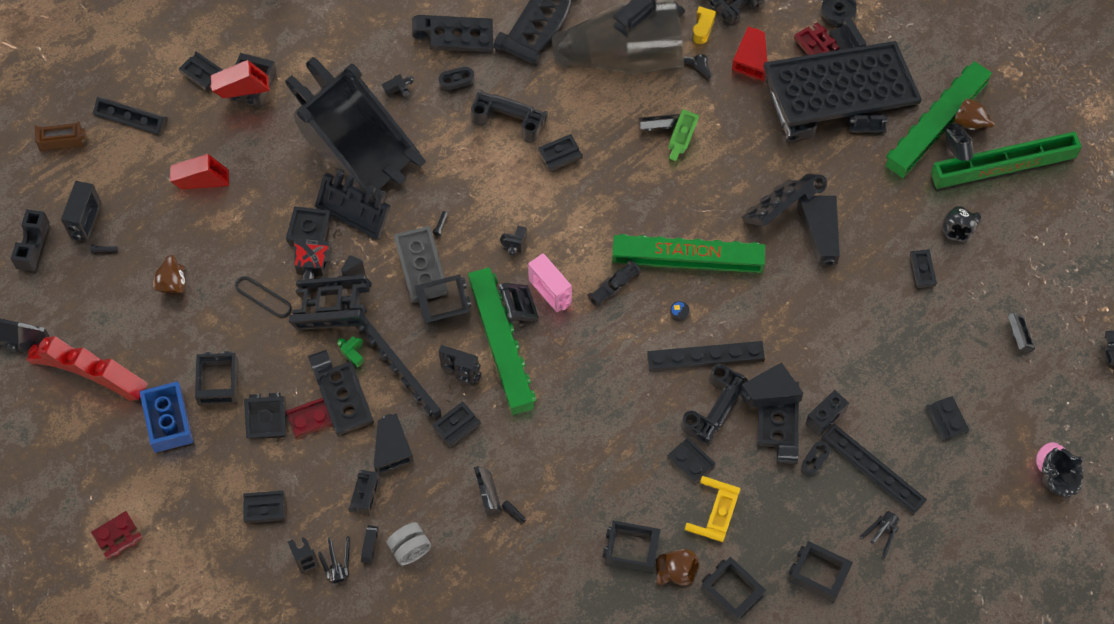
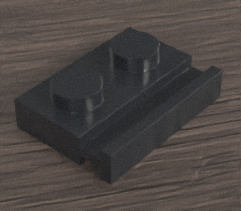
(199, 70)
(560, 152)
(947, 418)
(456, 424)
(691, 460)
(263, 507)

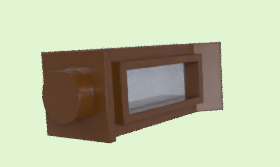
(60, 136)

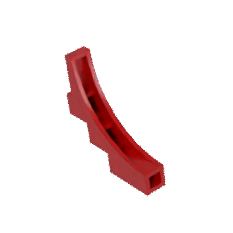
(82, 362)

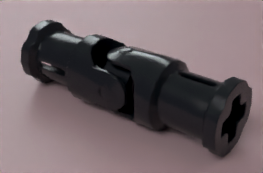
(619, 279)

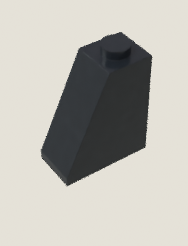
(771, 388)
(391, 445)

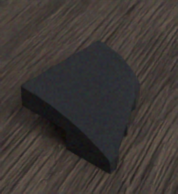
(488, 491)

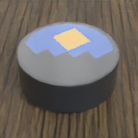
(679, 311)

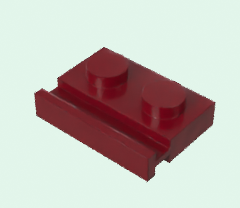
(309, 417)

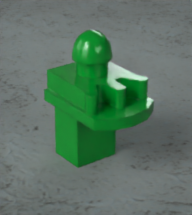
(349, 348)

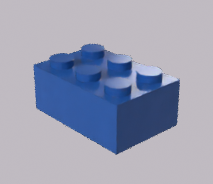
(166, 417)

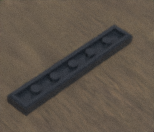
(874, 469)

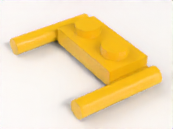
(721, 511)

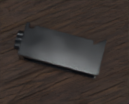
(633, 14)

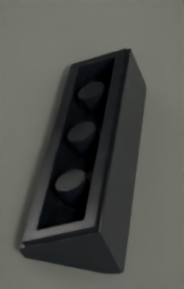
(129, 115)

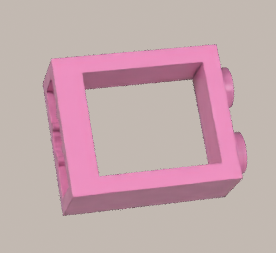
(550, 283)

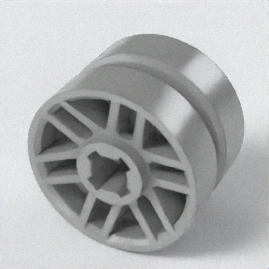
(408, 543)

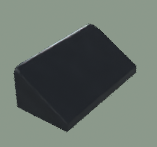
(353, 266)

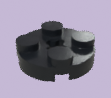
(836, 17)

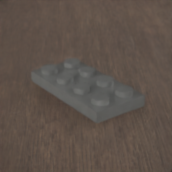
(420, 261)

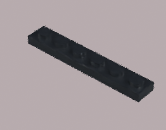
(705, 356)

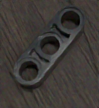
(959, 142)

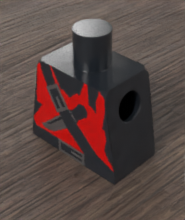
(311, 257)

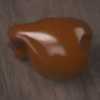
(973, 115)
(169, 277)
(677, 566)

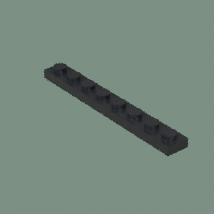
(397, 367)

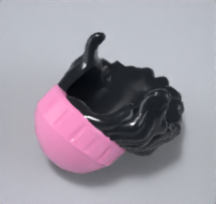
(1060, 469)

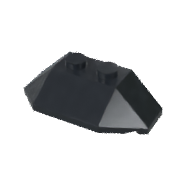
(20, 336)

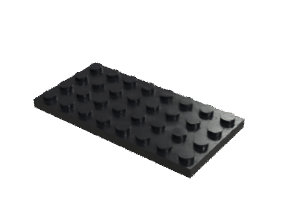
(841, 83)

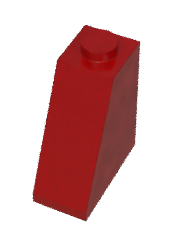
(751, 54)
(239, 81)
(199, 173)

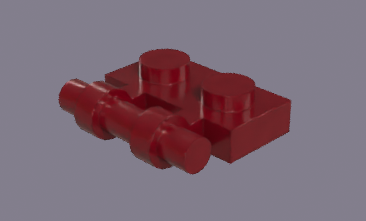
(811, 43)
(114, 530)

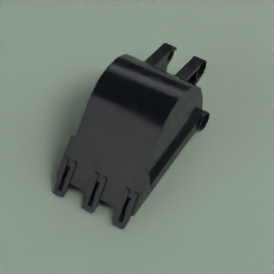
(352, 128)

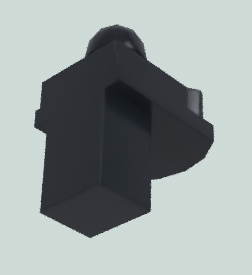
(397, 84)
(515, 242)

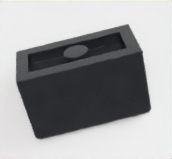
(847, 35)

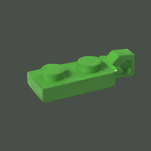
(682, 133)

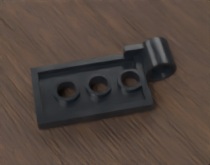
(426, 25)
(782, 197)
(329, 389)
(789, 446)

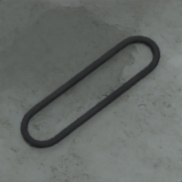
(266, 289)

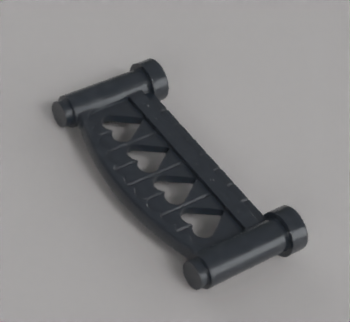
(516, 42)

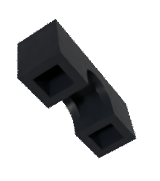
(26, 254)

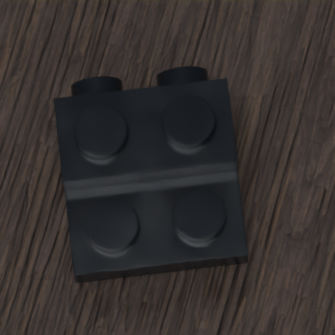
(463, 364)
(265, 415)

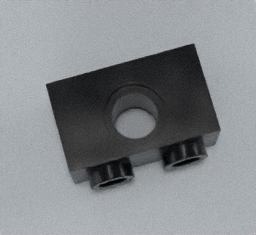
(827, 413)

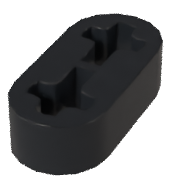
(819, 461)
(369, 544)

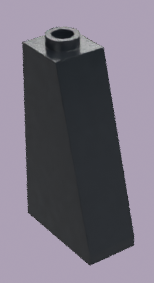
(821, 225)

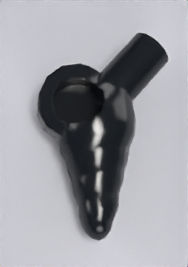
(700, 63)

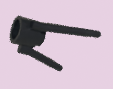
(887, 523)
(336, 573)

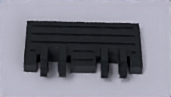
(349, 205)

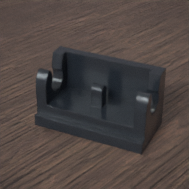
(364, 492)
(304, 556)

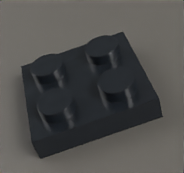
(308, 224)

